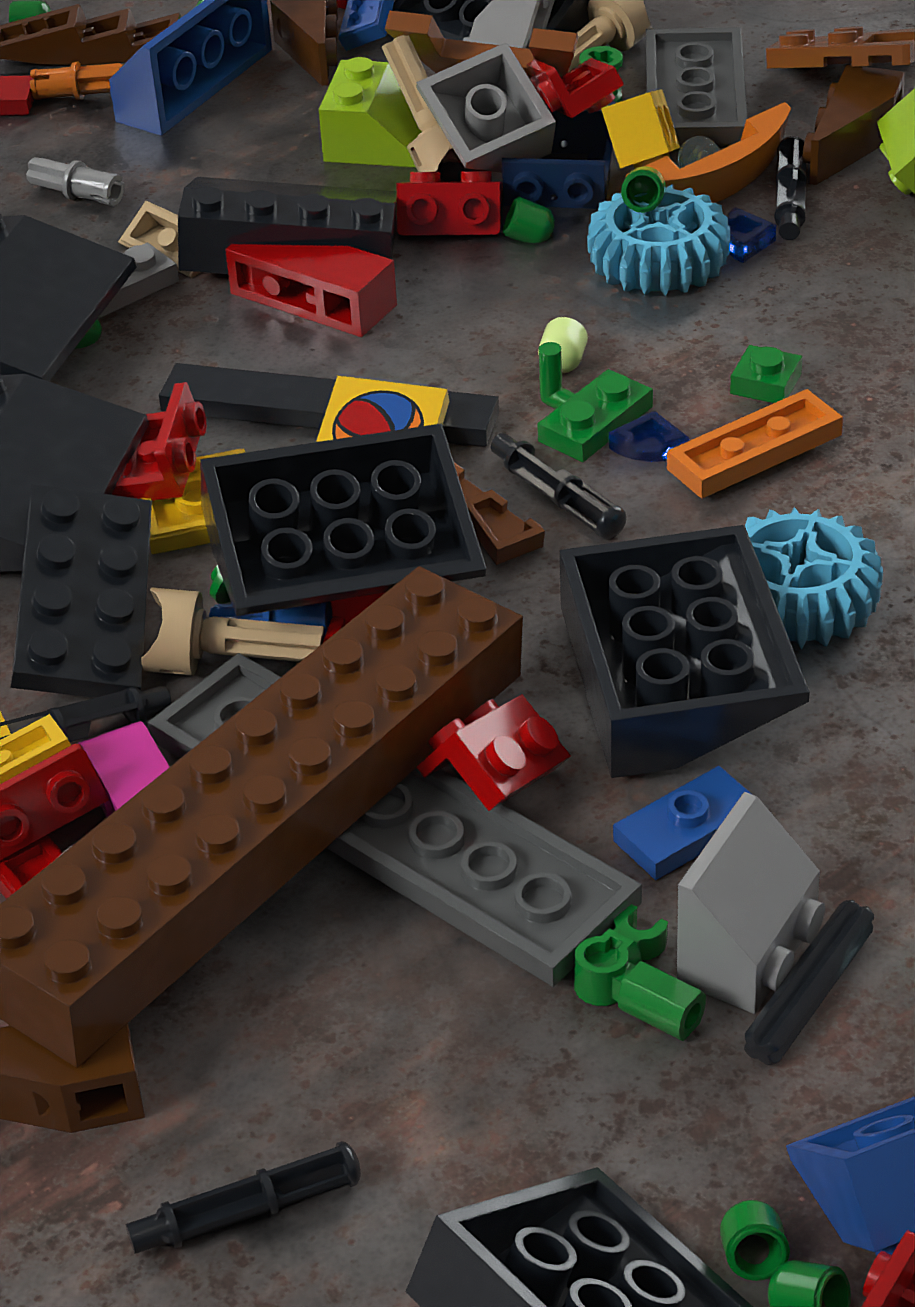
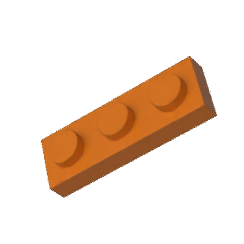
(754, 443)

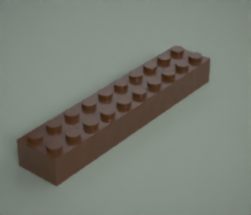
(245, 812)

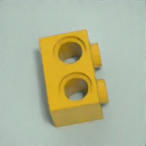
(641, 129)

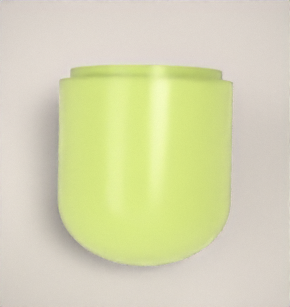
(571, 338)

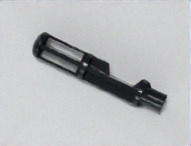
(790, 187)
(560, 486)
(77, 717)
(246, 1198)

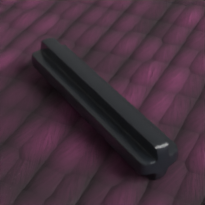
(808, 982)

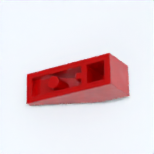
(316, 282)

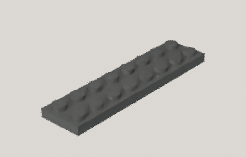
(443, 849)

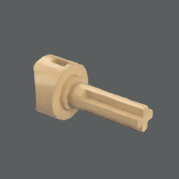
(612, 23)
(431, 144)
(189, 633)

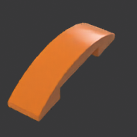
(735, 165)

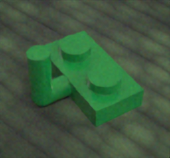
(585, 418)

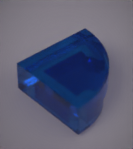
(748, 234)
(646, 438)

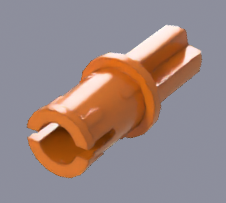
(72, 80)

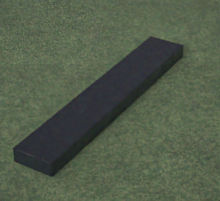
(304, 400)

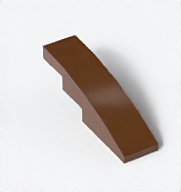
(68, 37)

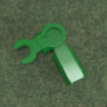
(612, 971)

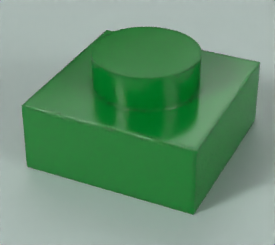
(766, 374)

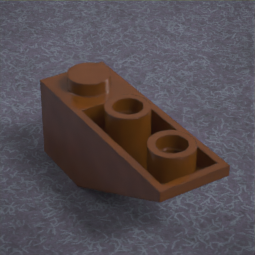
(308, 34)
(848, 123)
(55, 1095)

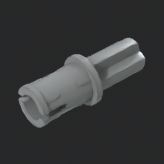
(76, 180)

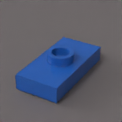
(364, 22)
(679, 823)

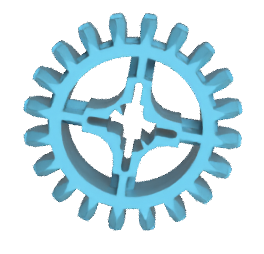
(662, 248)
(817, 573)

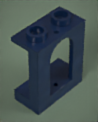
(572, 181)

